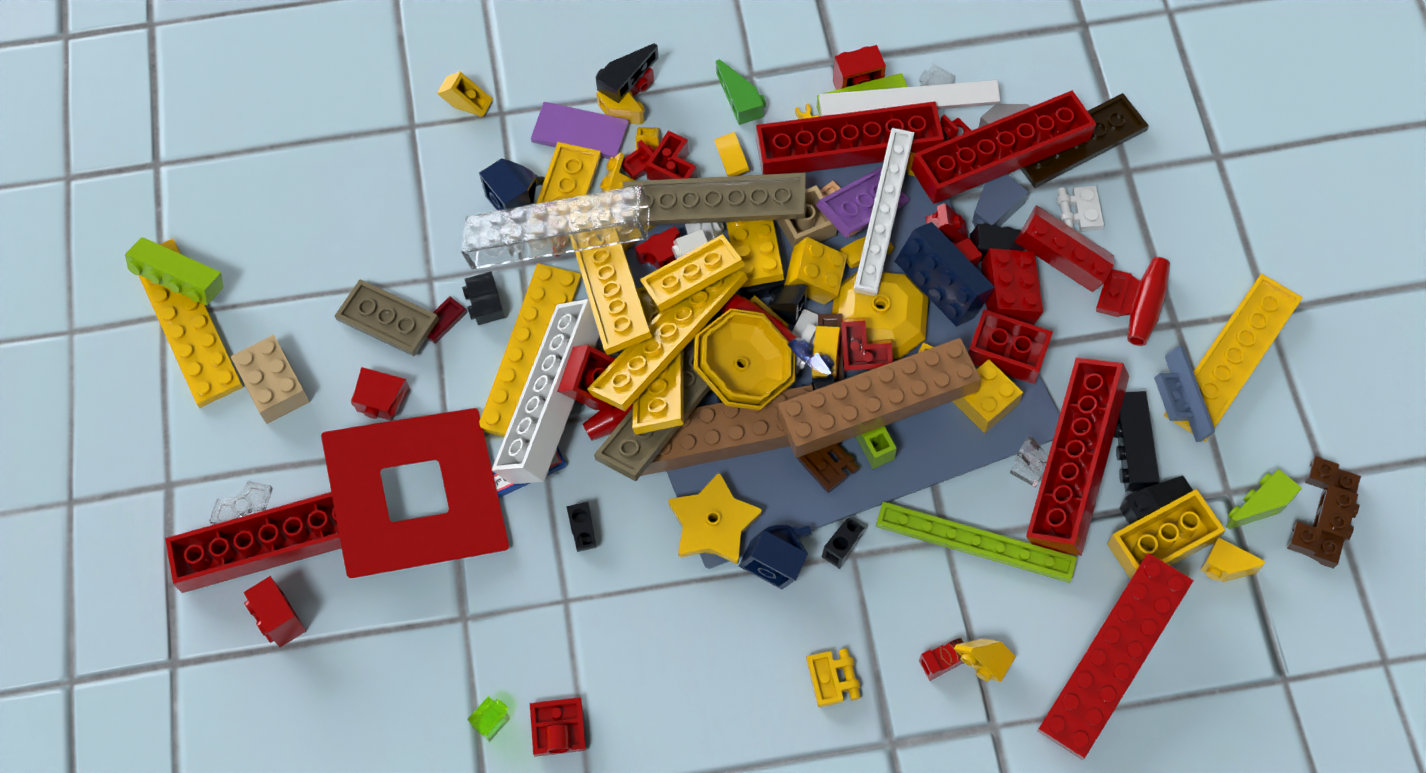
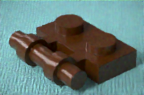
(825, 469)

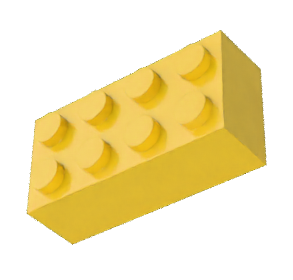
(1167, 533)

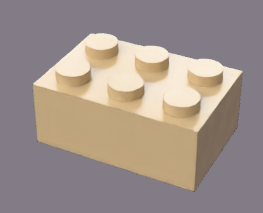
(270, 379)

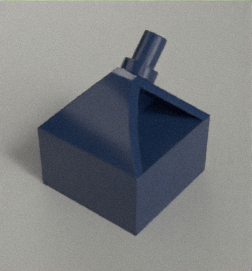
(509, 184)
(776, 554)

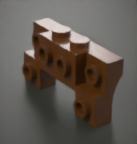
(1333, 516)

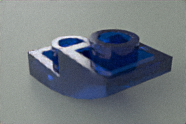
(818, 361)

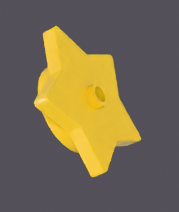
(716, 537)

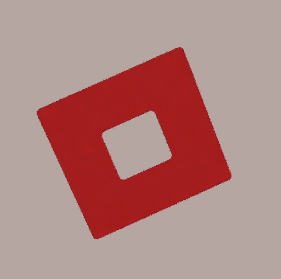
(366, 533)

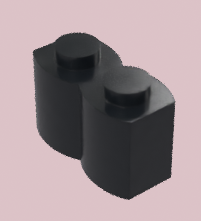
(484, 298)

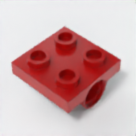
(557, 727)

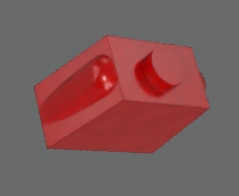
(379, 394)

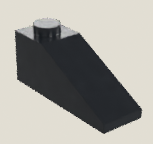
(623, 73)
(1153, 498)

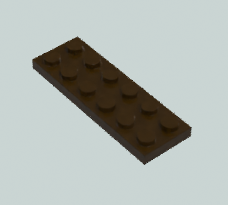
(1115, 124)

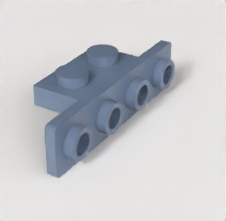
(1182, 395)

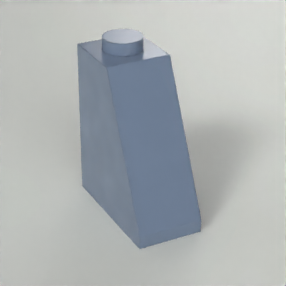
(999, 201)

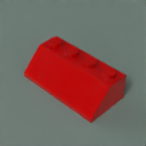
(1065, 249)

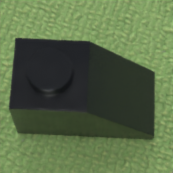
(789, 302)

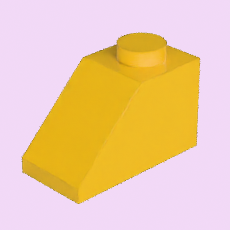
(464, 94)
(1230, 562)

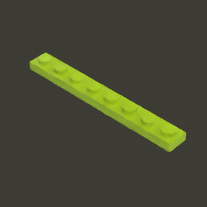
(976, 542)

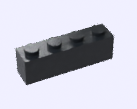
(1136, 443)

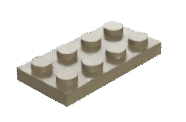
(386, 317)

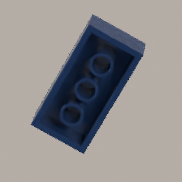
(944, 274)

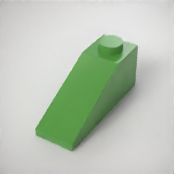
(741, 94)

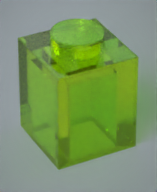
(489, 718)

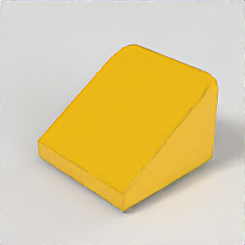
(649, 136)

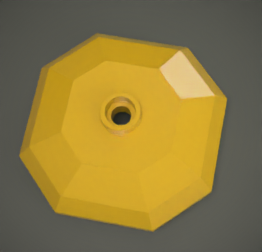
(901, 319)
(755, 344)

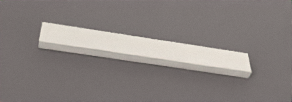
(944, 95)
(883, 212)

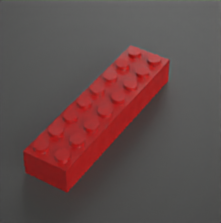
(843, 138)
(1002, 146)
(1078, 456)
(253, 543)
(1115, 656)

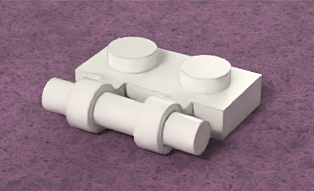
(1087, 208)

